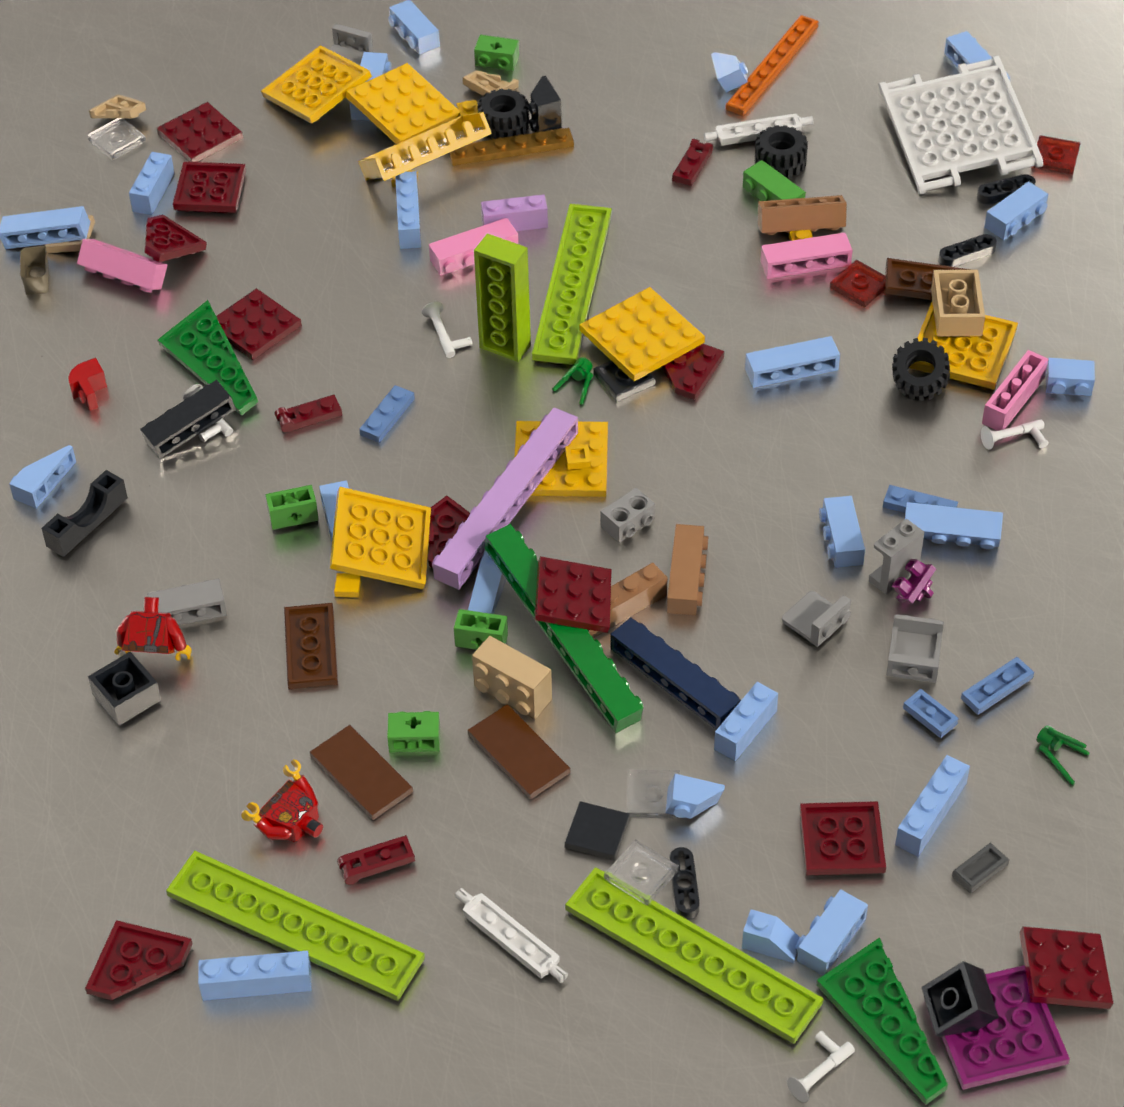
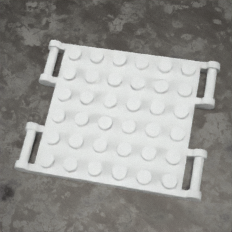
(960, 124)

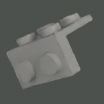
(351, 42)
(817, 617)

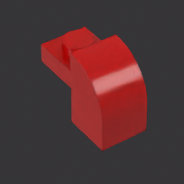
(86, 380)

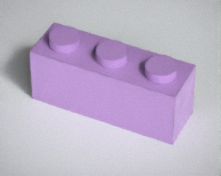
(522, 212)

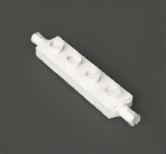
(749, 130)
(511, 935)

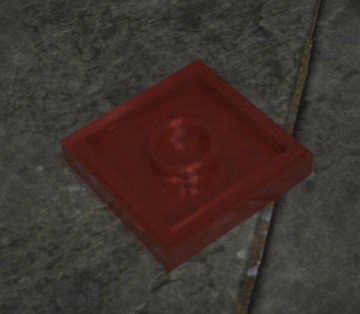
(1058, 154)
(859, 283)

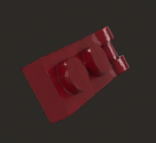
(692, 162)
(308, 413)
(376, 859)

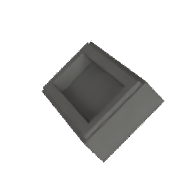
(980, 867)

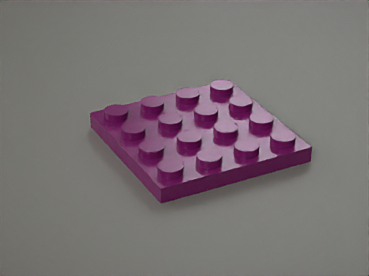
(1013, 1044)

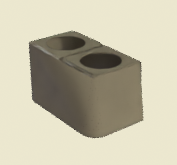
(31, 258)

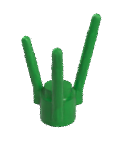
(579, 371)
(1053, 739)

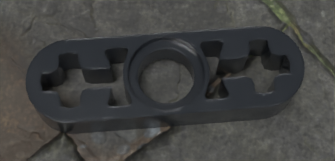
(992, 192)
(980, 245)
(691, 891)

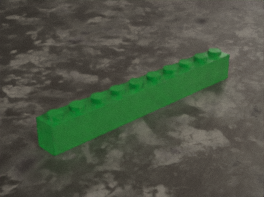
(575, 645)

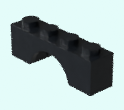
(104, 497)

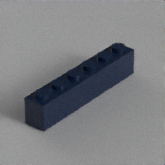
(673, 672)

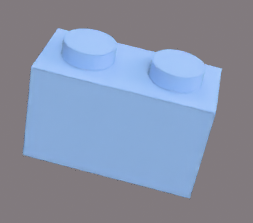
(1070, 376)

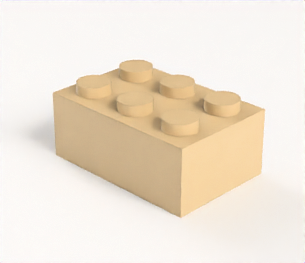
(957, 303)
(512, 677)

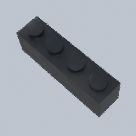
(188, 419)

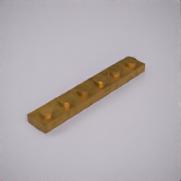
(512, 146)

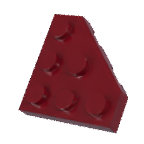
(169, 240)
(693, 370)
(444, 523)
(134, 958)

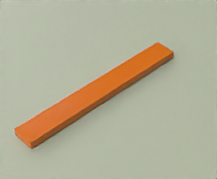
(771, 65)

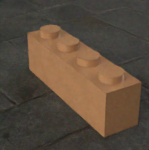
(802, 214)
(686, 570)
(635, 594)

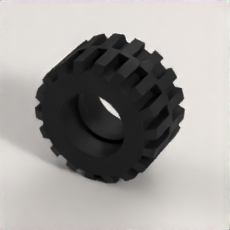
(505, 113)
(782, 149)
(921, 386)

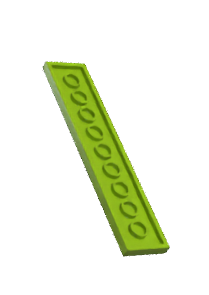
(572, 284)
(296, 925)
(696, 957)

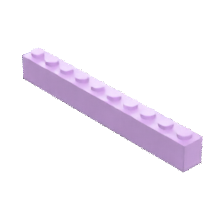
(505, 497)

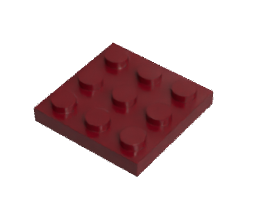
(199, 133)
(209, 187)
(257, 323)
(573, 594)
(842, 838)
(1066, 967)

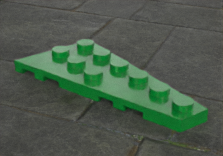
(206, 352)
(878, 1007)

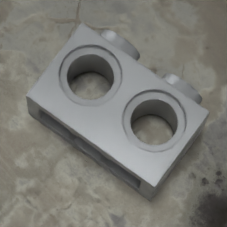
(627, 515)

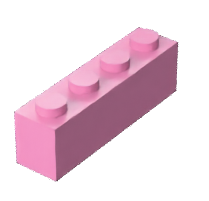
(458, 250)
(806, 255)
(121, 264)
(1015, 391)

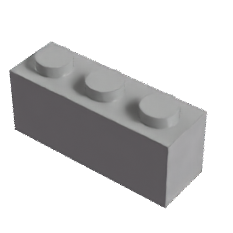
(192, 601)

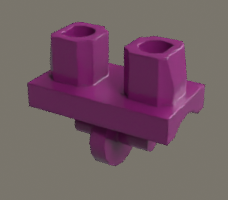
(917, 585)

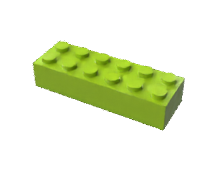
(502, 297)

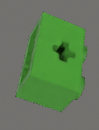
(496, 52)
(292, 507)
(475, 627)
(413, 731)

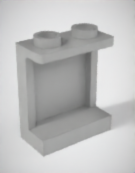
(897, 548)
(915, 648)

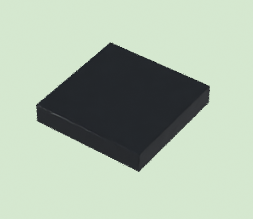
(620, 384)
(597, 830)

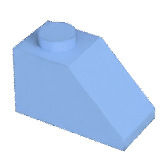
(729, 71)
(691, 796)
(769, 937)

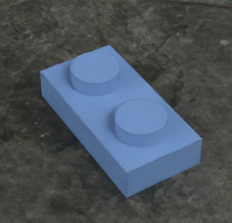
(930, 713)

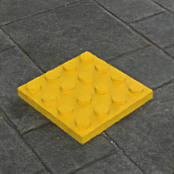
(315, 84)
(402, 103)
(642, 333)
(972, 358)
(573, 482)
(380, 538)

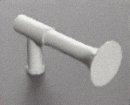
(433, 310)
(220, 426)
(989, 437)
(800, 1087)

